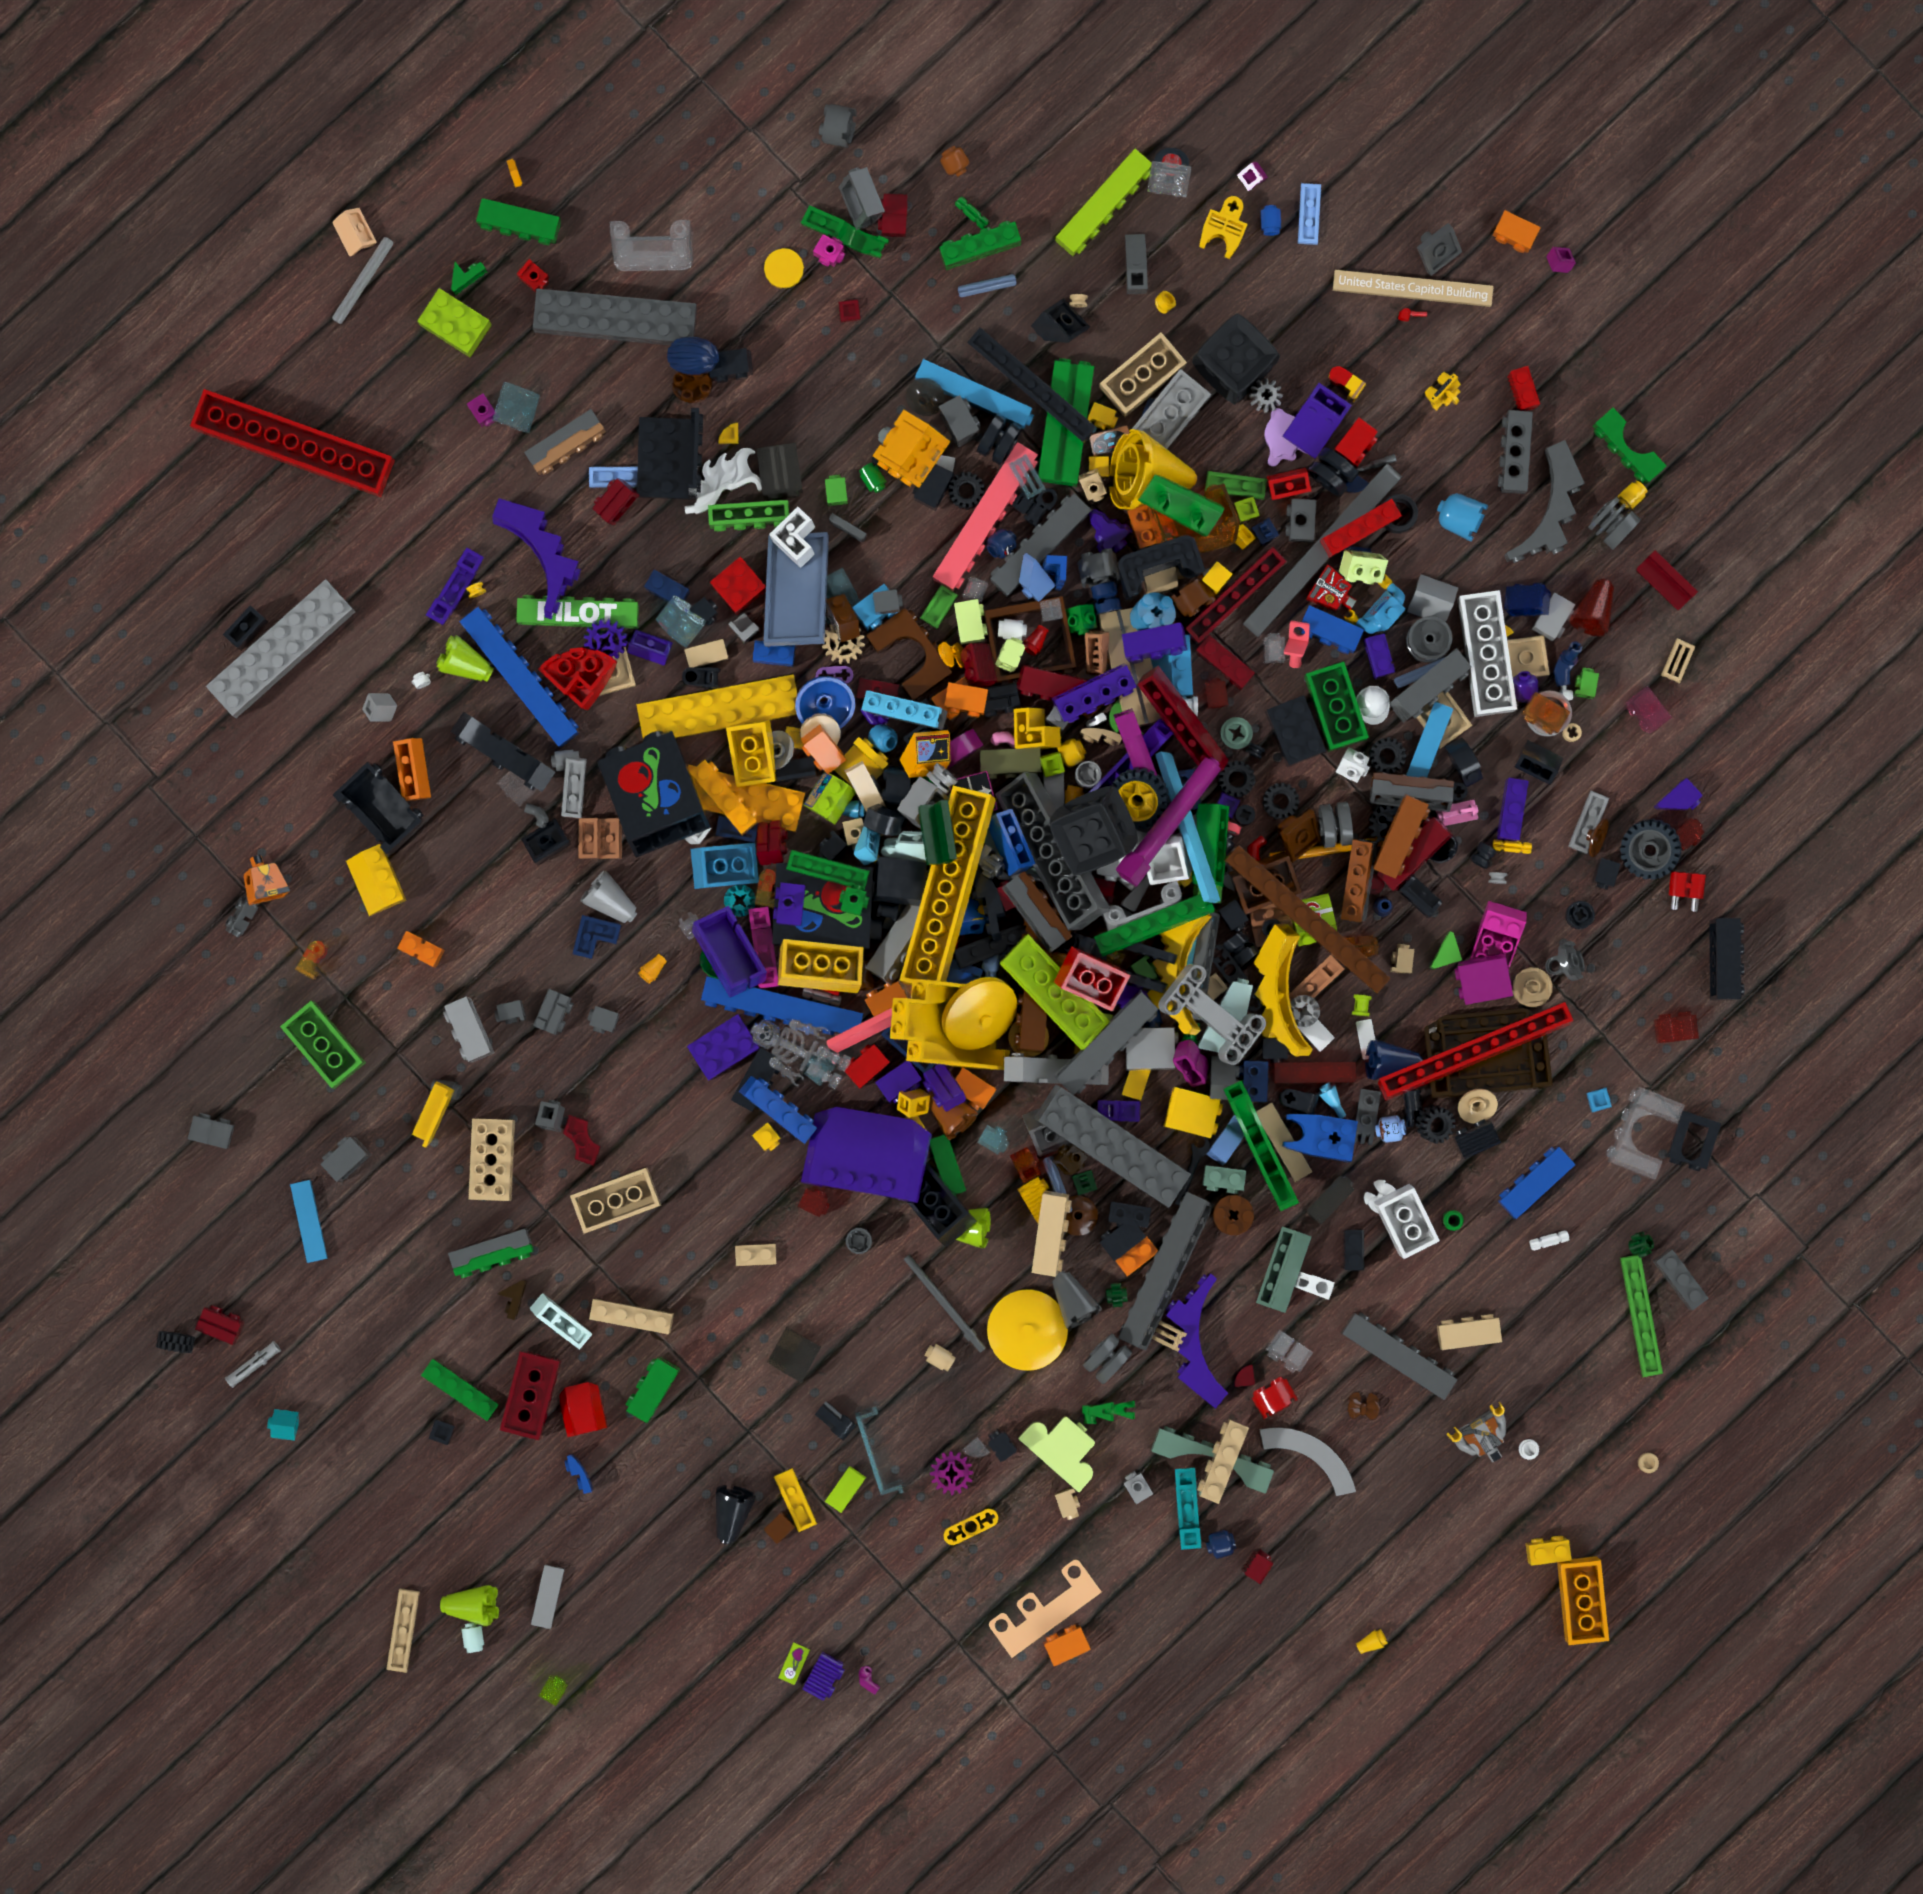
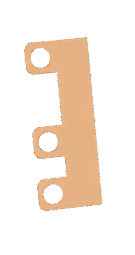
(1045, 1618)

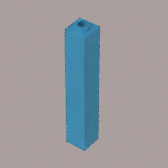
(976, 394)

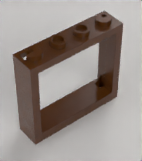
(1024, 609)

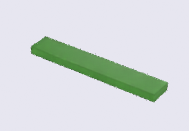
(1641, 1315)

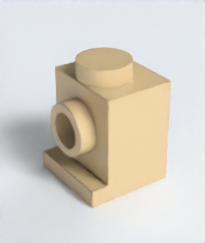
(1092, 478)
(1402, 959)
(1067, 1504)

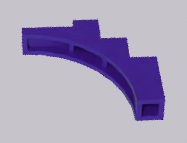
(530, 527)
(1154, 740)
(1187, 1316)

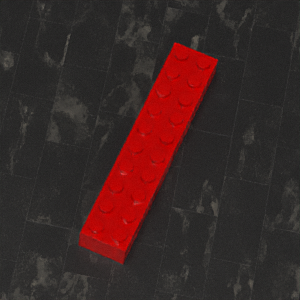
(292, 443)

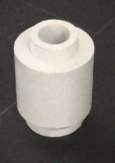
(1012, 628)

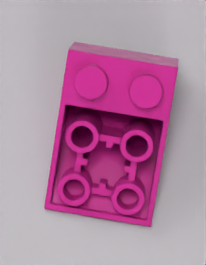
(1499, 932)

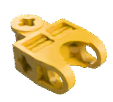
(1225, 226)

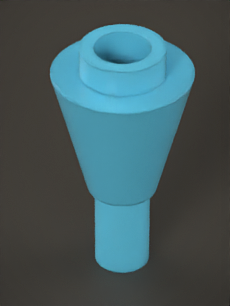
(1330, 1096)

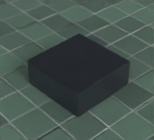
(441, 1432)

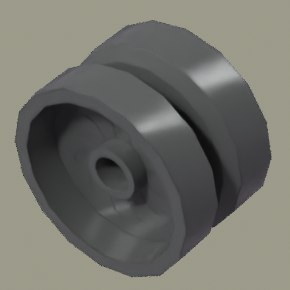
(1428, 651)
(1332, 825)
(1107, 1358)

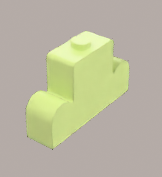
(1062, 1449)

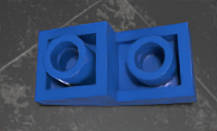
(575, 1467)

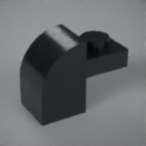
(1465, 761)
(884, 820)

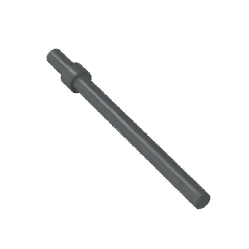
(969, 1334)

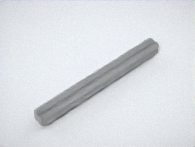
(362, 280)

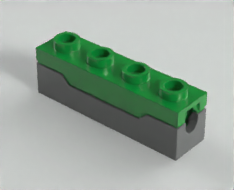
(490, 1252)

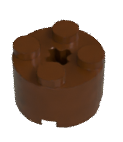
(1192, 596)
(1244, 1216)

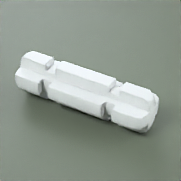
(1549, 1240)

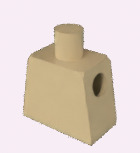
(1163, 581)

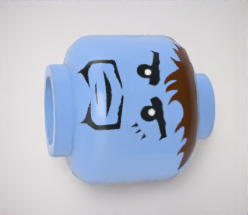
(1391, 1128)

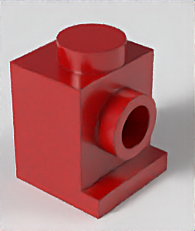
(527, 270)

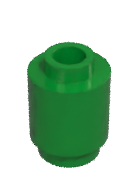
(872, 478)
(1459, 1220)

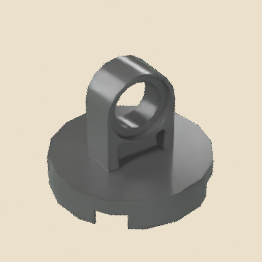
(1570, 962)

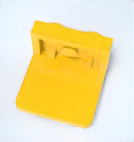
(862, 751)

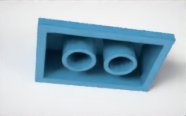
(1178, 670)

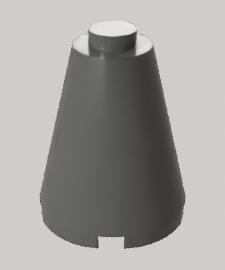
(1074, 1300)

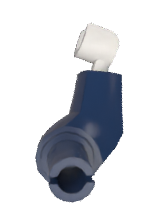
(1564, 665)

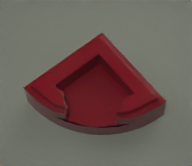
(1245, 1377)

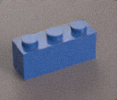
(1332, 630)
(1010, 842)

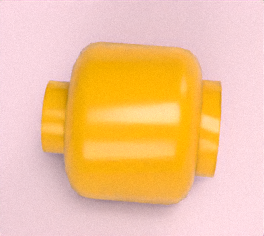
(1072, 752)

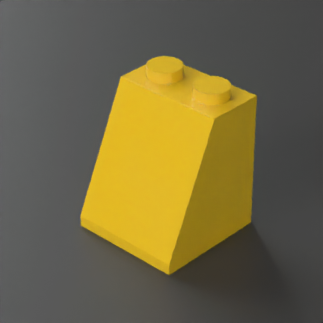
(1192, 1113)

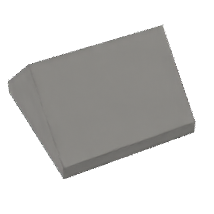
(1432, 598)

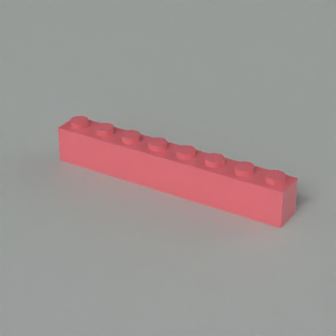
(982, 521)

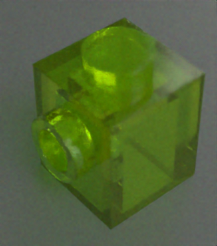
(553, 1690)

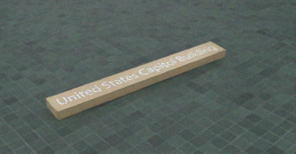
(1412, 288)

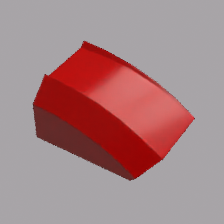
(582, 1409)

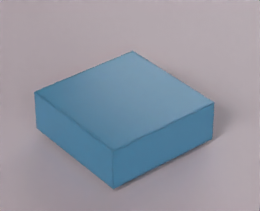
(1599, 1100)

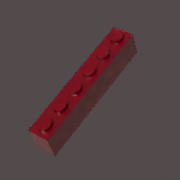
(1234, 595)
(1180, 717)

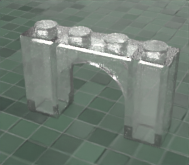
(1624, 1152)

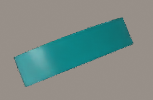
(1187, 1508)

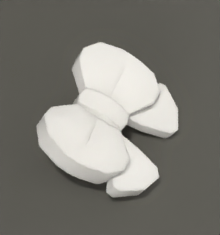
(1383, 1189)

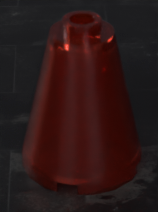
(1595, 609)

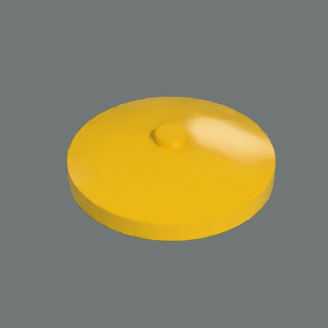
(979, 1013)
(1027, 1330)

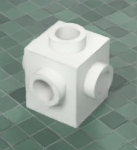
(1353, 765)

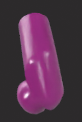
(865, 1680)

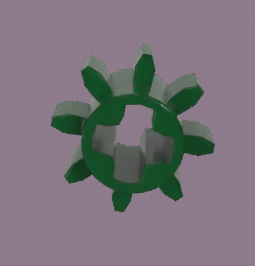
(1641, 1244)
(1116, 1295)

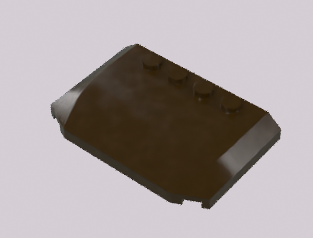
(1513, 1070)

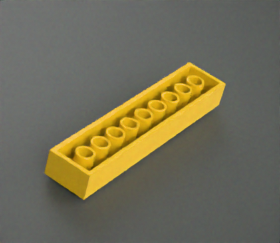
(948, 890)

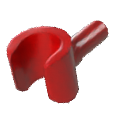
(1404, 315)

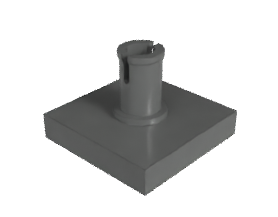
(1438, 248)

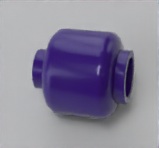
(1525, 685)

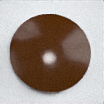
(691, 387)

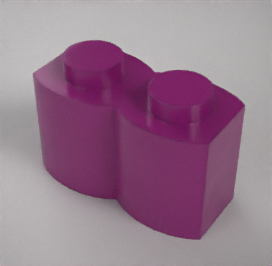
(1191, 1063)

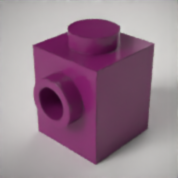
(482, 410)

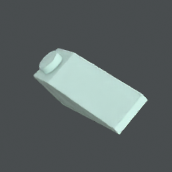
(560, 1321)

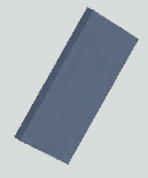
(796, 595)

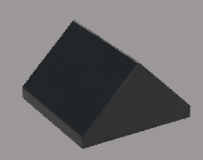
(546, 842)

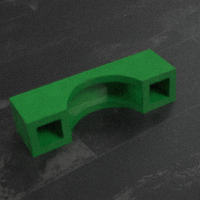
(1611, 428)

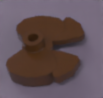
(1370, 1409)

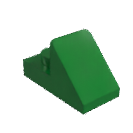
(463, 280)

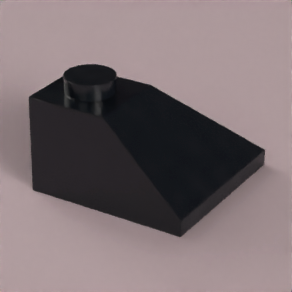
(1060, 323)

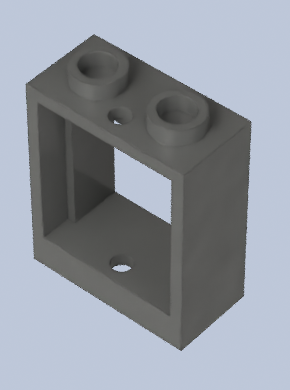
(861, 198)

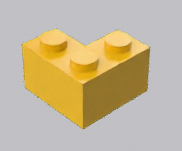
(1031, 730)

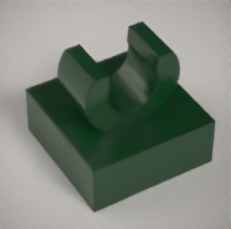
(1084, 1182)

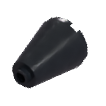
(732, 1511)

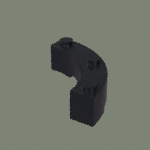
(502, 752)

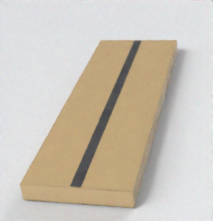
(1117, 624)

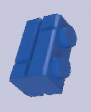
(774, 654)

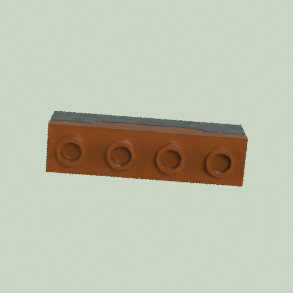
(1359, 880)

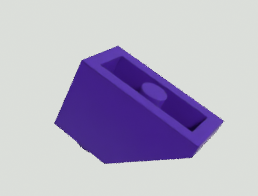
(1681, 797)

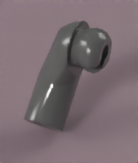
(539, 813)

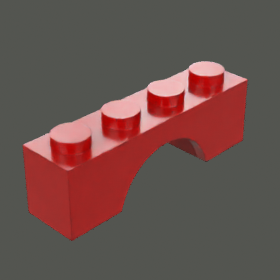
(1360, 528)

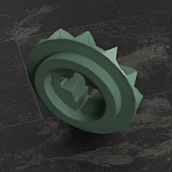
(1233, 724)

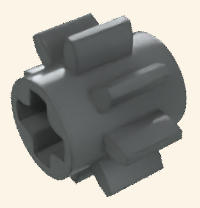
(993, 866)

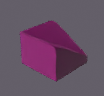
(1560, 259)

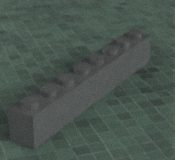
(1165, 1271)

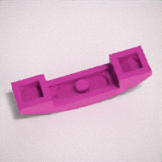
(763, 946)

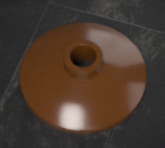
(1597, 836)
(1089, 1215)

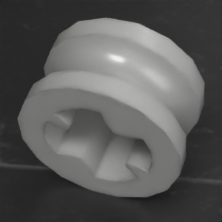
(1497, 878)

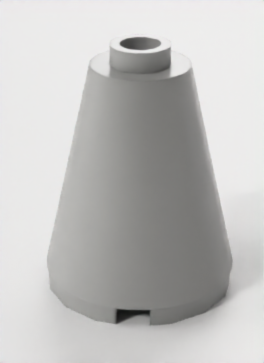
(609, 898)

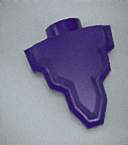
(1109, 532)

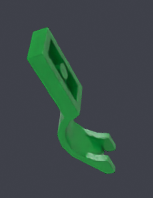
(850, 237)

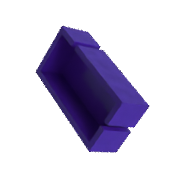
(729, 952)

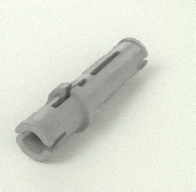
(254, 1363)

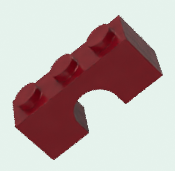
(1225, 661)

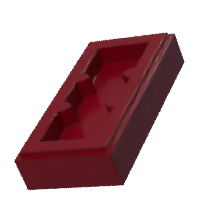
(876, 686)

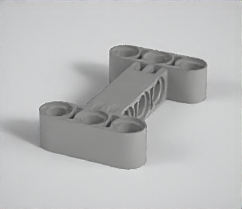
(1212, 1014)

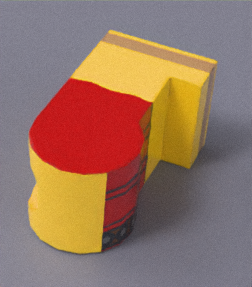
(1341, 377)

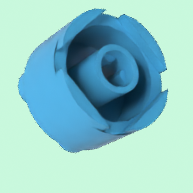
(1152, 611)

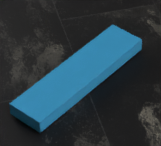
(1430, 740)
(308, 1221)

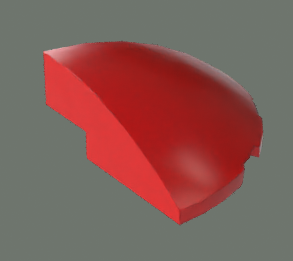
(580, 674)

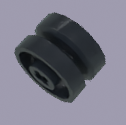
(999, 439)
(1332, 472)

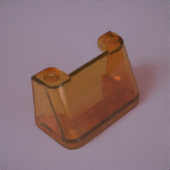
(1222, 534)

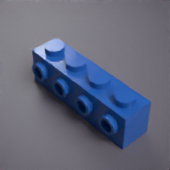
(781, 1112)

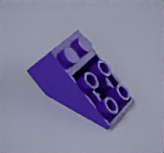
(1316, 420)

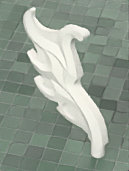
(721, 477)

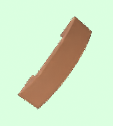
(1318, 979)

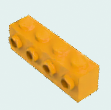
(723, 797)

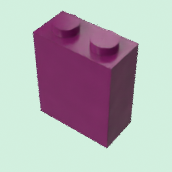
(1484, 979)

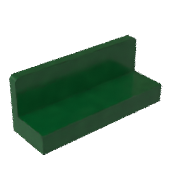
(937, 833)

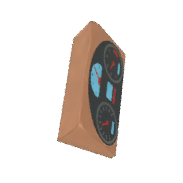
(1105, 441)

